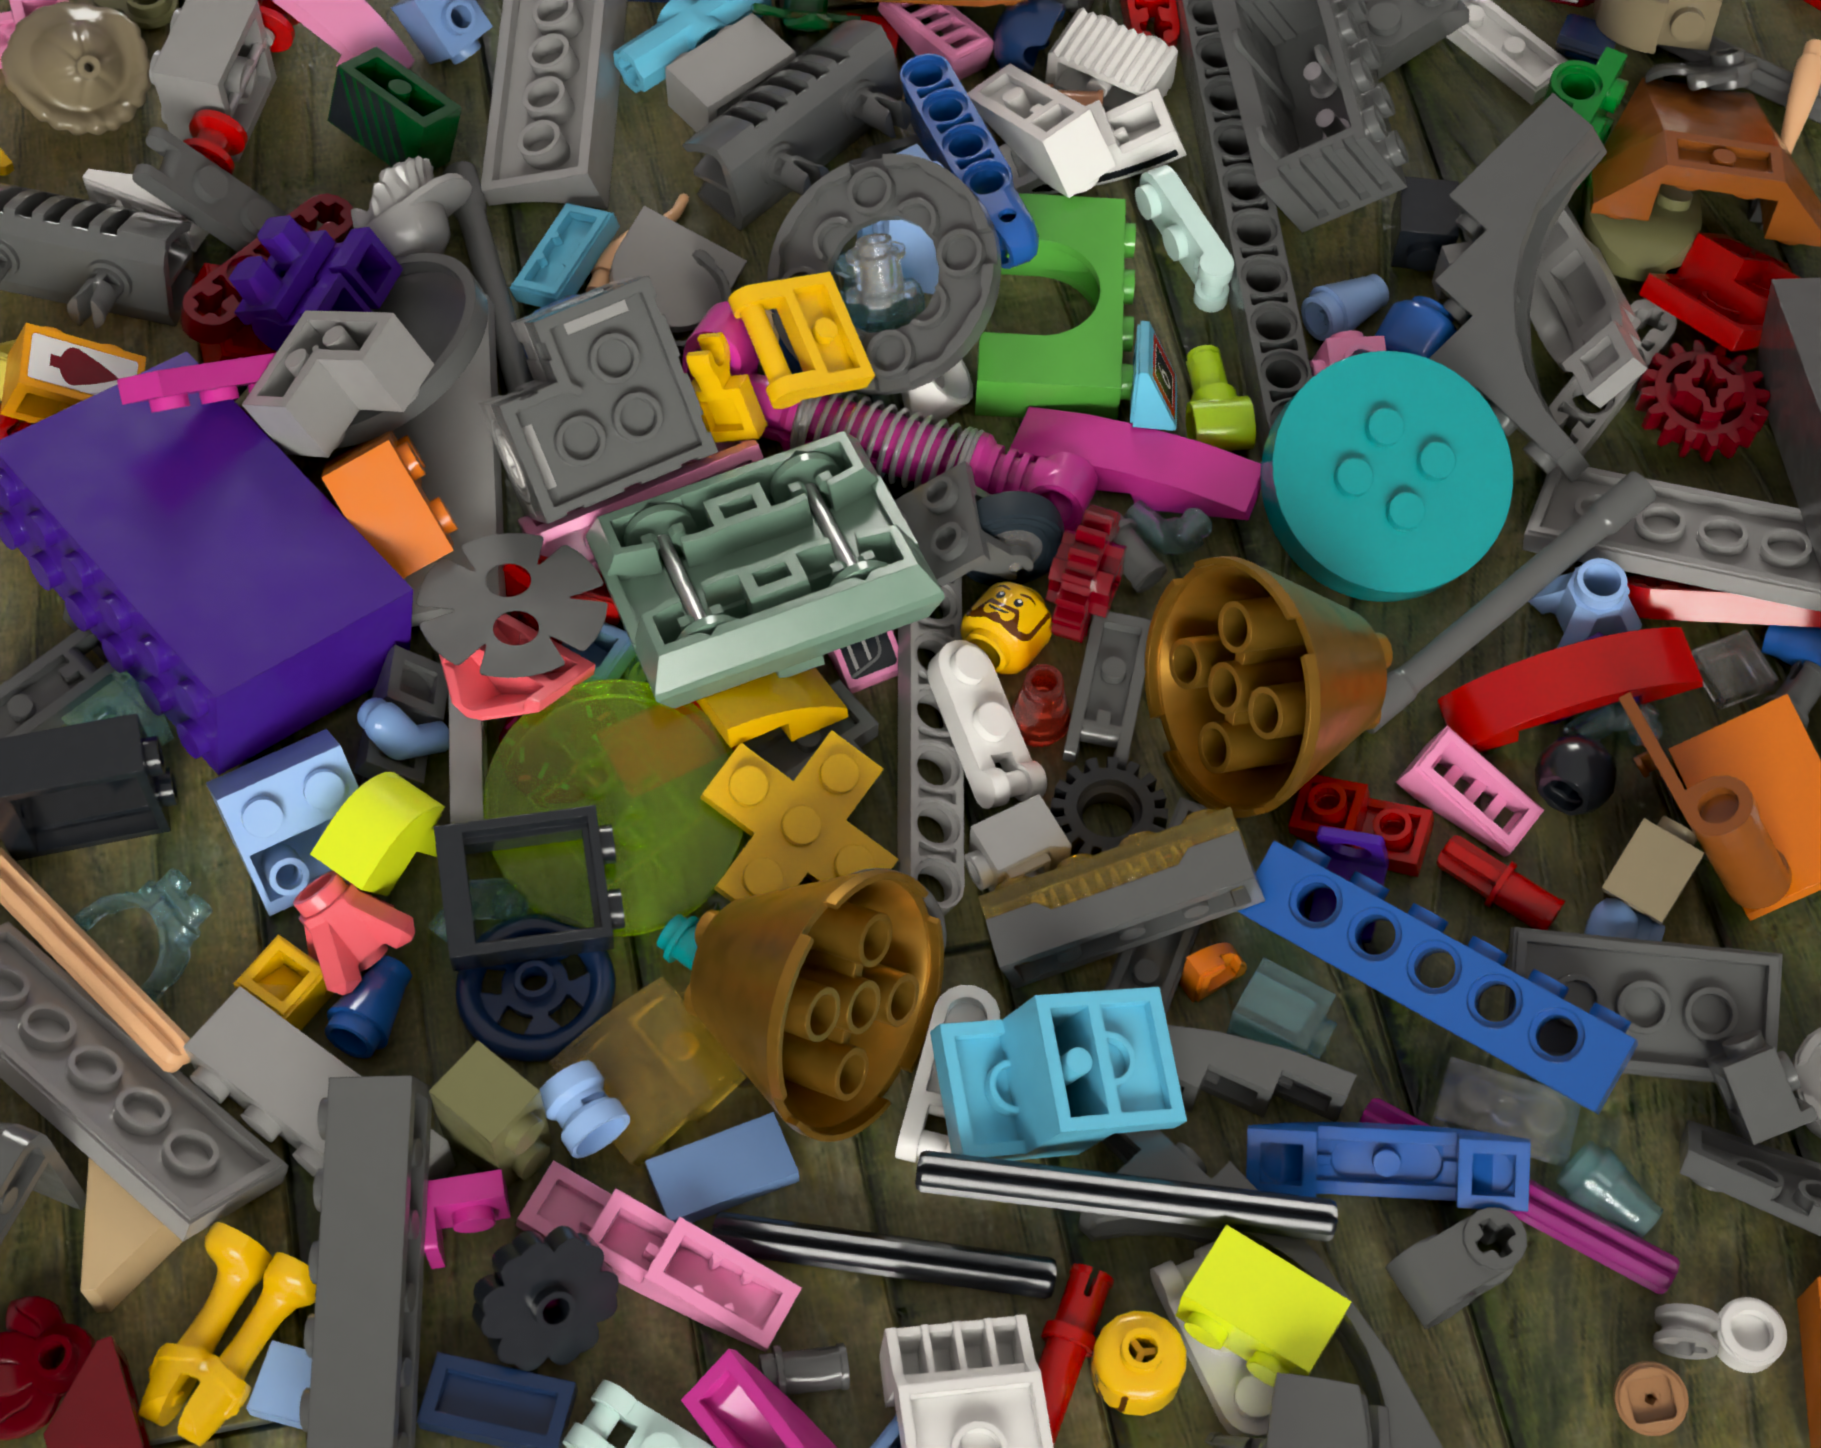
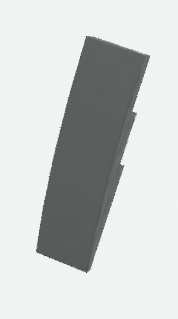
(1253, 1072)

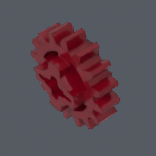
(1702, 400)
(1086, 573)

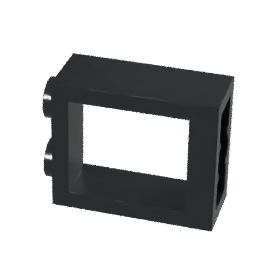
(83, 787)
(517, 831)

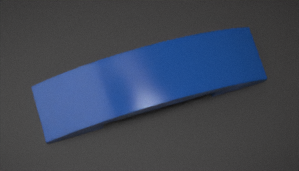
(1390, 1162)

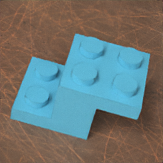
(1058, 1074)

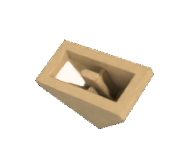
(119, 1242)

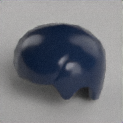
(1024, 31)

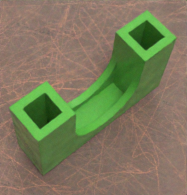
(1080, 369)

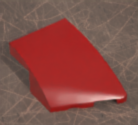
(1719, 289)

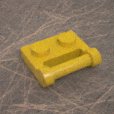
(817, 330)

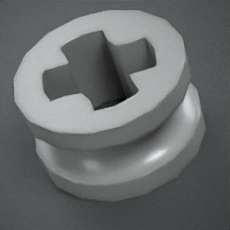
(1686, 1331)

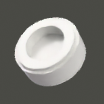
(1750, 1335)

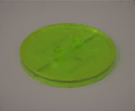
(645, 775)

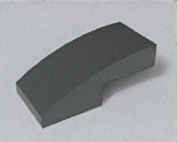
(421, 693)

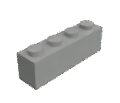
(276, 1078)

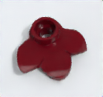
(27, 1362)

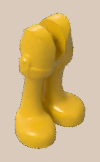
(222, 1387)

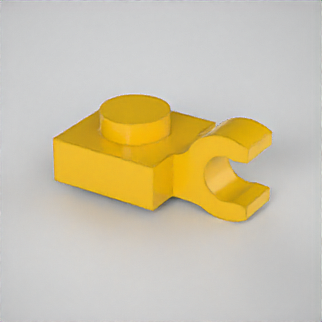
(726, 400)

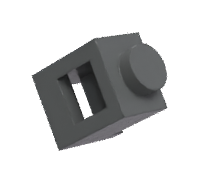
(1759, 1088)

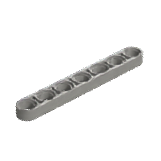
(919, 741)

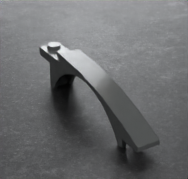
(1157, 1157)

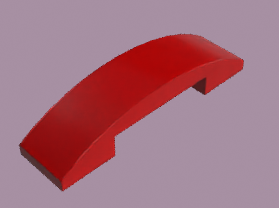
(1569, 682)

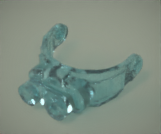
(174, 915)

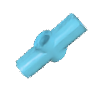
(678, 30)

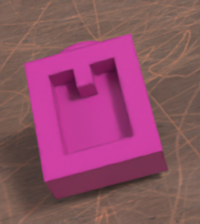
(465, 1203)

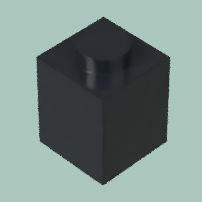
(1423, 223)

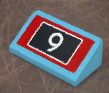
(1154, 383)

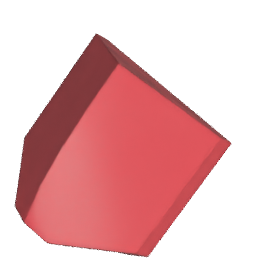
(498, 697)

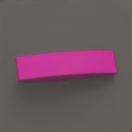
(1147, 463)

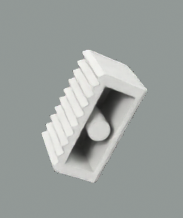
(1108, 57)

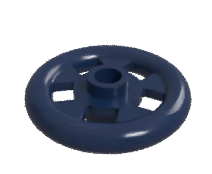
(543, 1037)

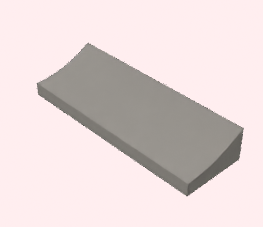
(554, 102)

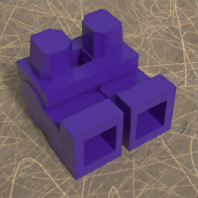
(310, 275)

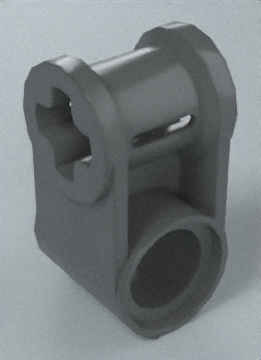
(1449, 1269)

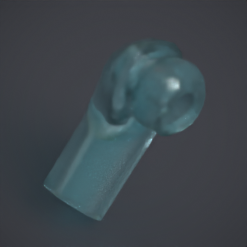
(1613, 718)

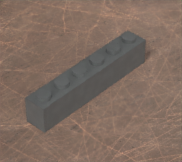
(368, 1264)

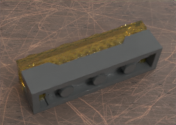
(1120, 897)

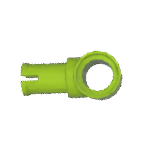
(1215, 411)

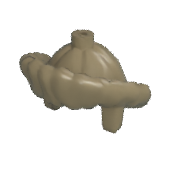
(78, 67)

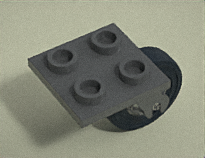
(979, 533)

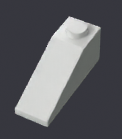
(1044, 129)

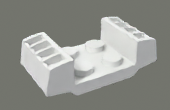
(965, 1385)

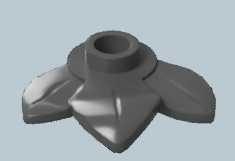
(1724, 71)

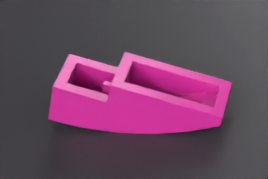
(746, 1410)

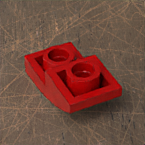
(1349, 807)

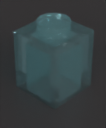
(1284, 1011)

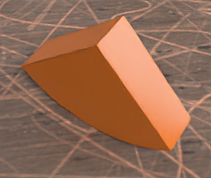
(1211, 970)

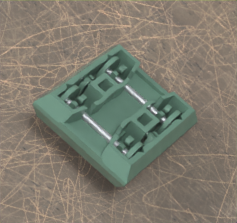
(762, 569)

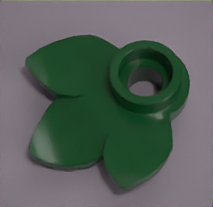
(803, 14)

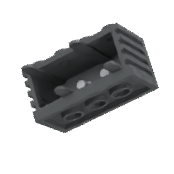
(1312, 105)

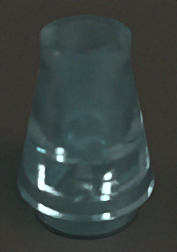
(1607, 1188)

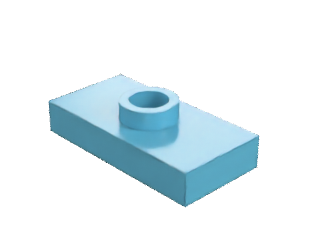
(565, 255)

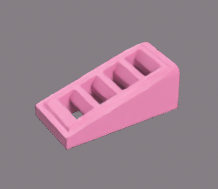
(971, 42)
(1465, 762)

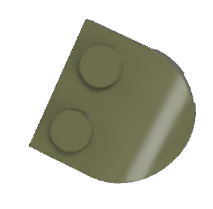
(1645, 247)

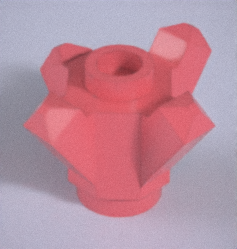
(348, 929)

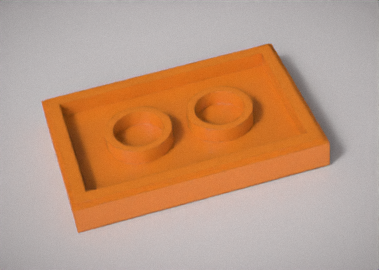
(1782, 770)

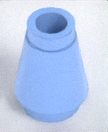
(1343, 305)

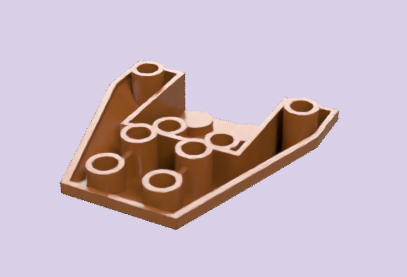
(1706, 144)

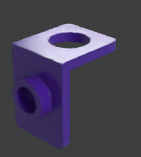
(1370, 861)

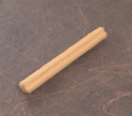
(91, 967)

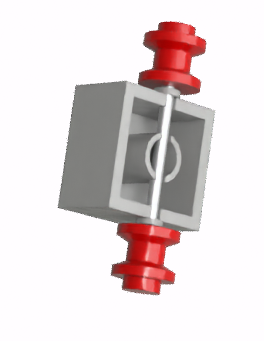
(219, 72)

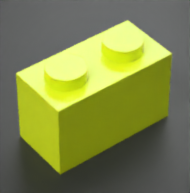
(1260, 1308)

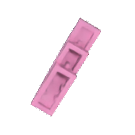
(665, 1258)

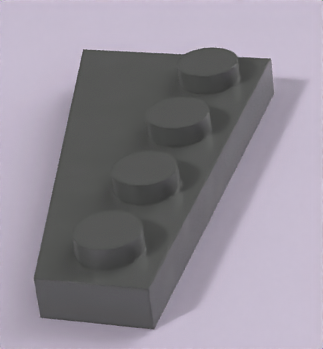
(1754, 1174)

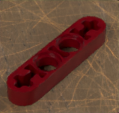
(208, 292)

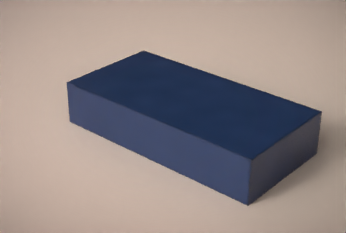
(496, 1404)

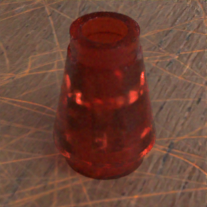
(1042, 706)

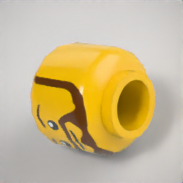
(1008, 625)
(1128, 1382)

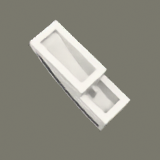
(1136, 134)

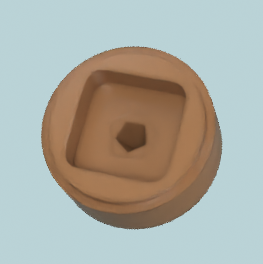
(1650, 1398)

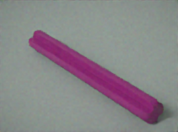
(1572, 1223)

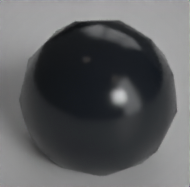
(1575, 775)

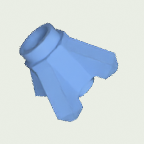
(1589, 601)

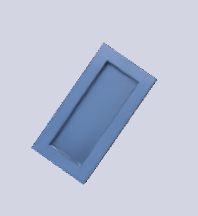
(722, 1170)

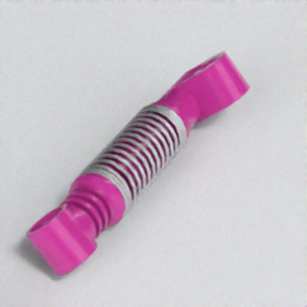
(901, 443)

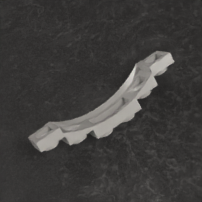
(1584, 314)

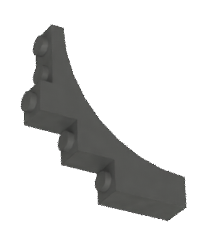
(1509, 215)

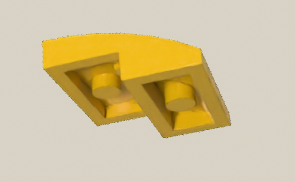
(761, 705)

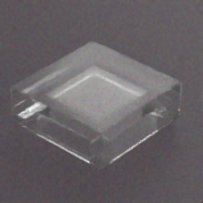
(1734, 669)

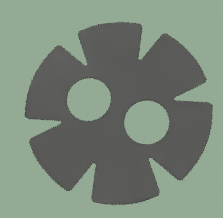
(477, 608)

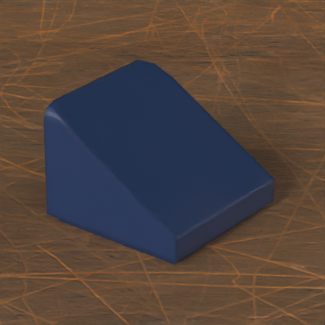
(1582, 39)

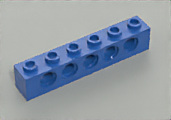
(1581, 1075)

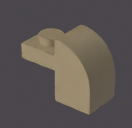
(1662, 22)

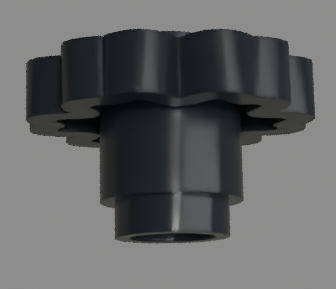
(545, 1298)

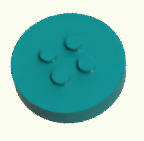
(1386, 476)

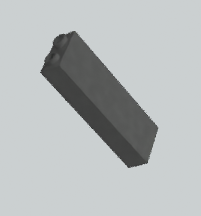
(1792, 373)

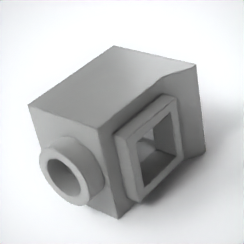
(1015, 843)

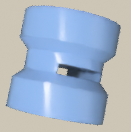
(583, 1109)

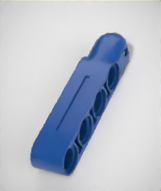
(963, 145)

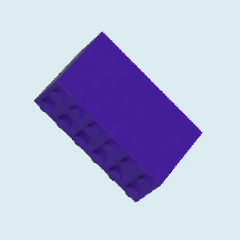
(202, 566)

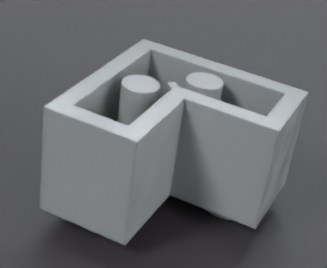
(330, 372)

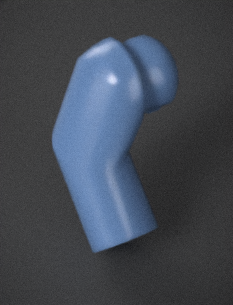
(397, 734)

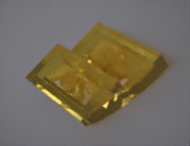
(657, 1065)

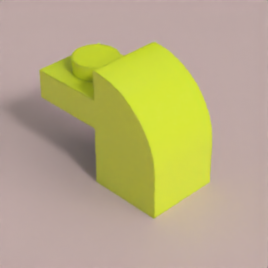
(379, 833)

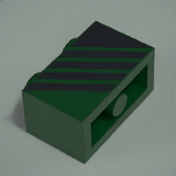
(393, 110)

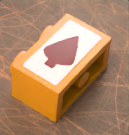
(59, 370)

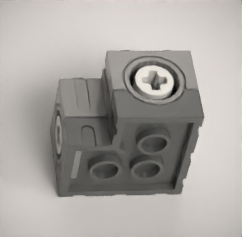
(602, 402)

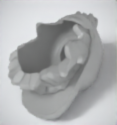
(413, 207)

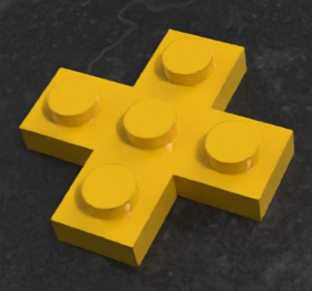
(795, 824)

